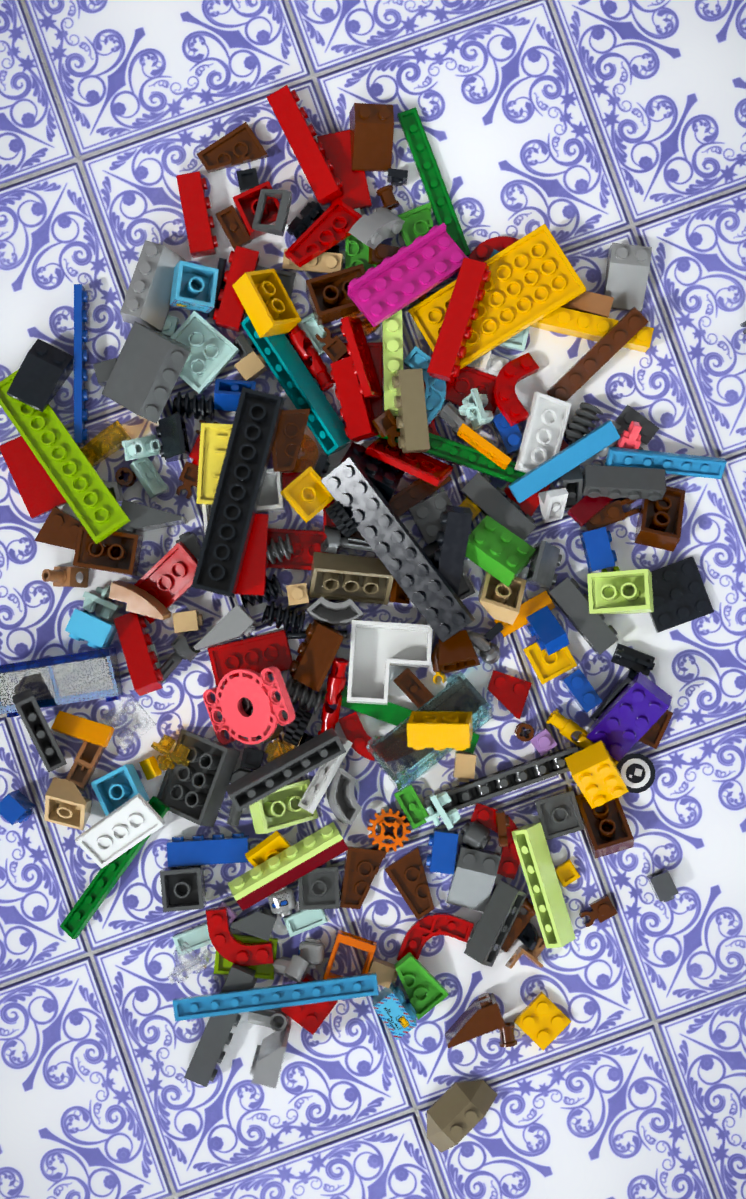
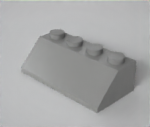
(151, 287)
(269, 1058)

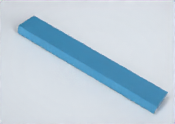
(564, 461)
(672, 462)

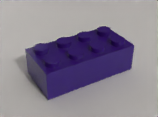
(630, 716)

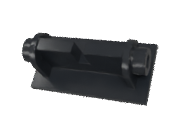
(310, 214)
(632, 658)

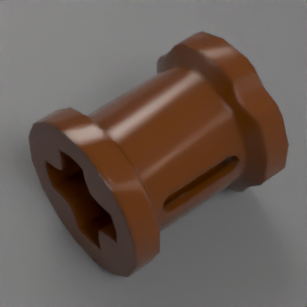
(387, 197)
(119, 477)
(530, 733)
(507, 1035)

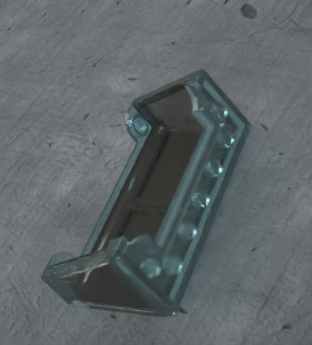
(406, 764)

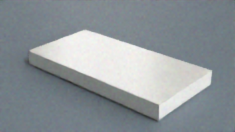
(542, 431)
(120, 830)

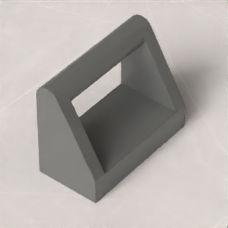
(279, 227)

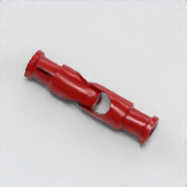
(307, 351)
(335, 686)

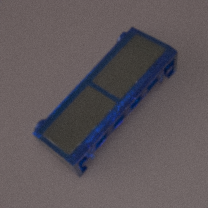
(62, 679)

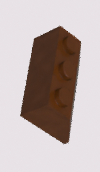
(316, 655)

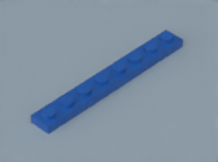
(80, 357)

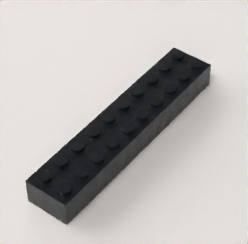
(238, 492)

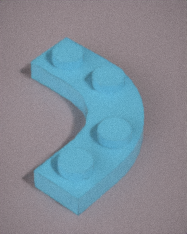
(435, 388)

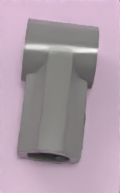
(452, 417)
(290, 967)
(266, 1018)

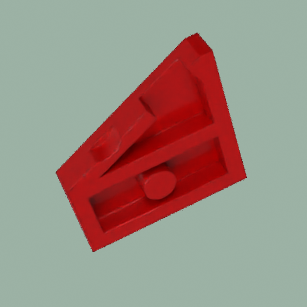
(509, 691)

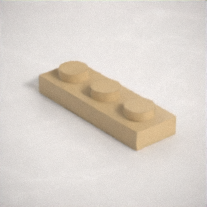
(324, 263)

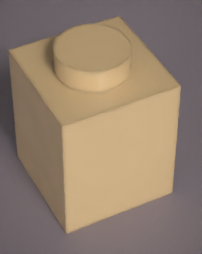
(251, 366)
(298, 594)
(187, 621)
(464, 766)
(385, 972)

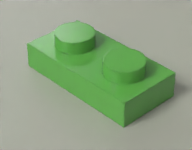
(411, 806)

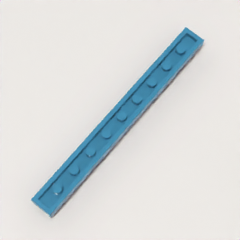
(275, 996)

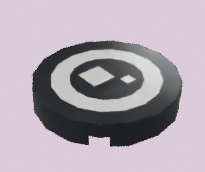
(636, 772)

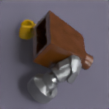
(460, 654)

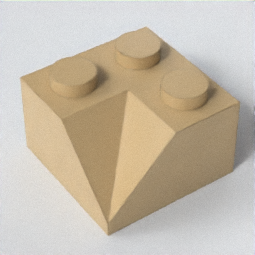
(499, 600)
(66, 804)

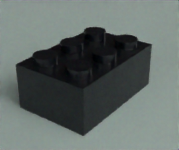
(383, 476)

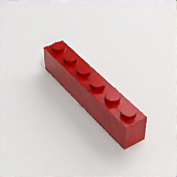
(304, 145)
(458, 320)

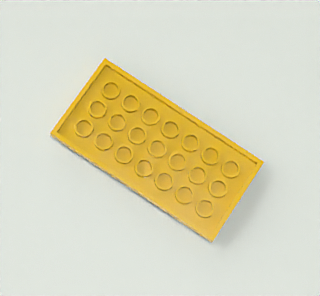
(524, 286)

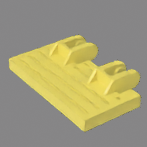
(212, 450)

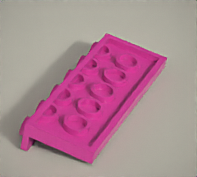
(406, 275)

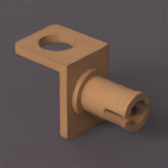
(66, 576)
(531, 955)

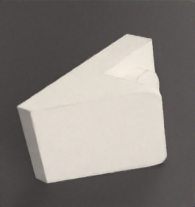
(489, 363)
(553, 504)

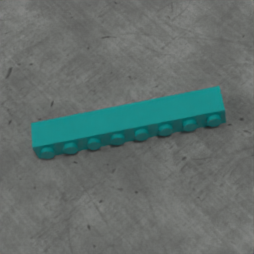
(300, 388)

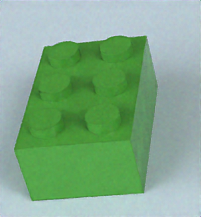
(498, 550)

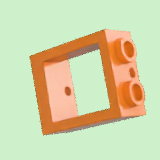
(354, 941)

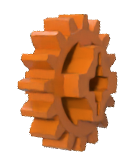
(397, 840)

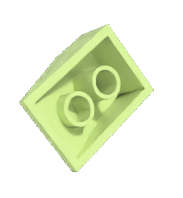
(620, 592)
(281, 809)

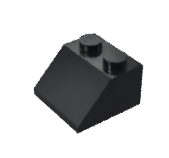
(173, 437)

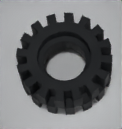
(341, 519)
(297, 727)

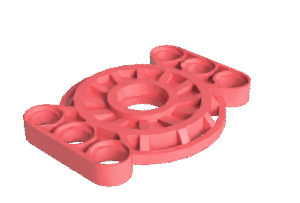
(261, 693)

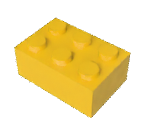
(266, 302)
(440, 730)
(596, 774)

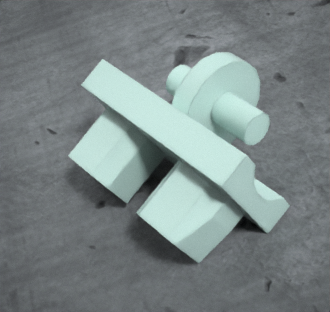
(473, 408)
(141, 447)
(91, 600)
(449, 817)

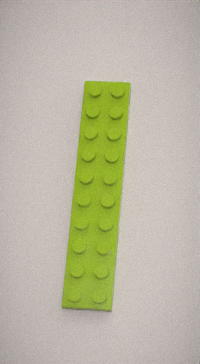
(65, 465)

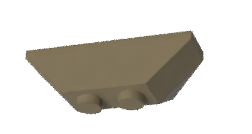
(458, 1112)

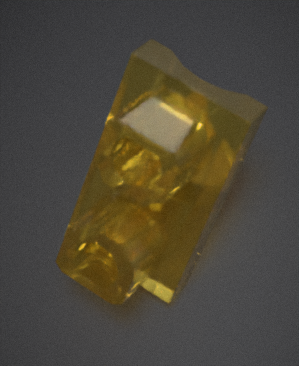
(178, 756)

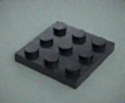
(678, 595)

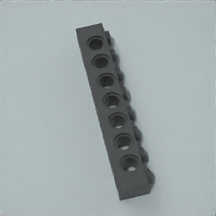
(506, 780)

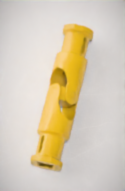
(567, 727)

